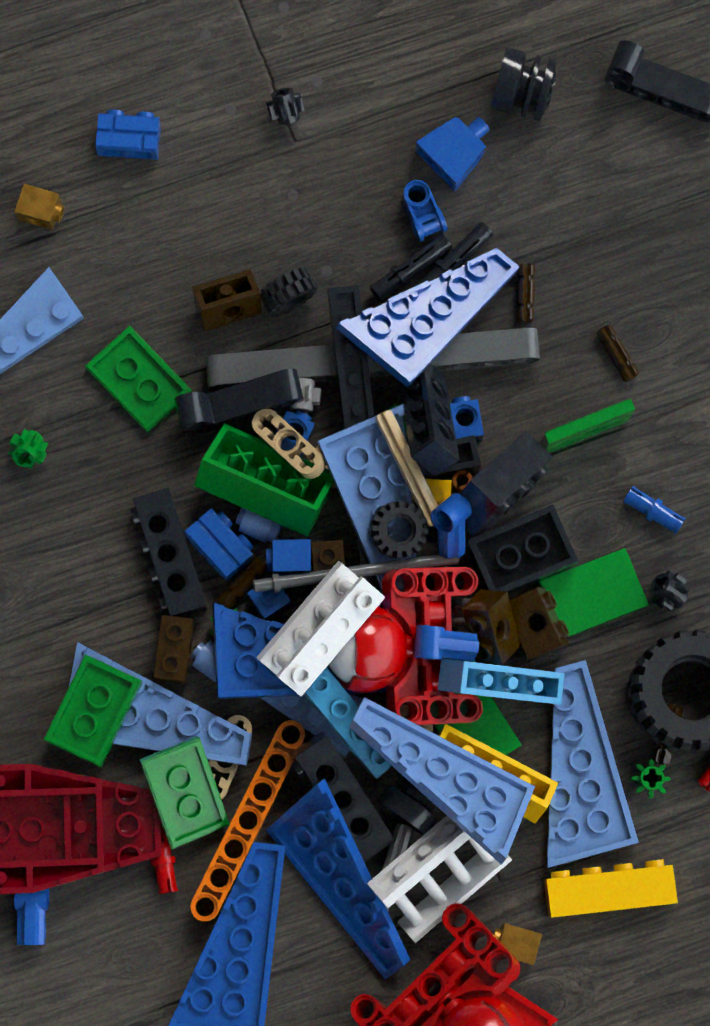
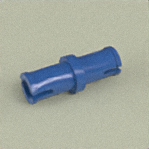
(654, 510)

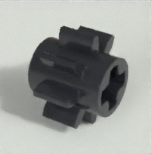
(285, 106)
(669, 590)

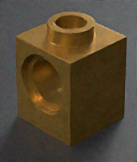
(39, 207)
(519, 942)

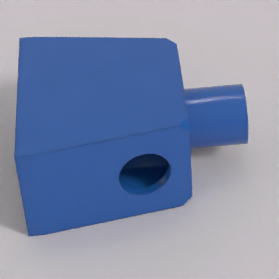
(453, 149)

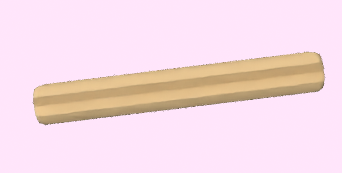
(406, 464)

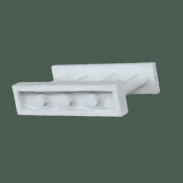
(320, 628)
(415, 866)

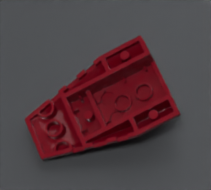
(69, 827)

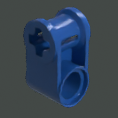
(424, 216)

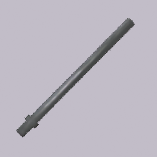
(278, 582)

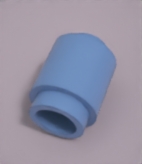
(257, 526)
(205, 659)

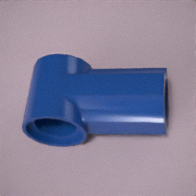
(450, 525)
(438, 643)
(31, 917)

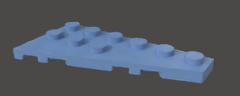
(367, 480)
(165, 719)
(465, 787)
(589, 802)

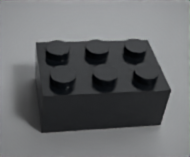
(504, 482)
(522, 551)

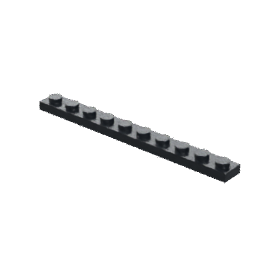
(351, 373)

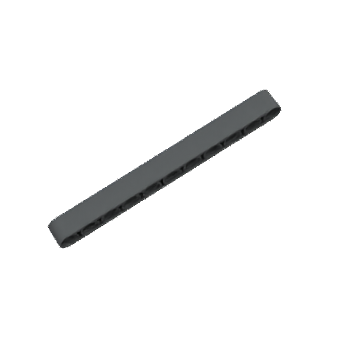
(318, 362)

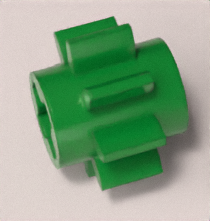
(27, 448)
(656, 772)

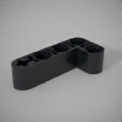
(658, 83)
(208, 412)

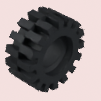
(288, 291)
(417, 529)

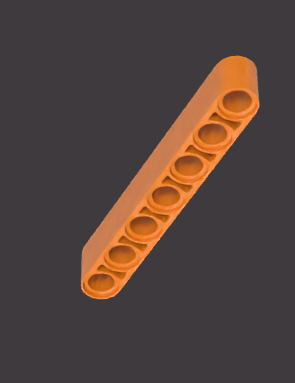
(236, 832)

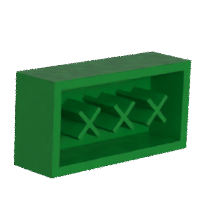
(261, 481)

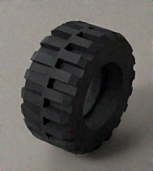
(647, 693)

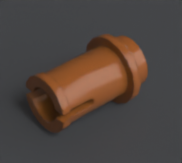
(458, 478)

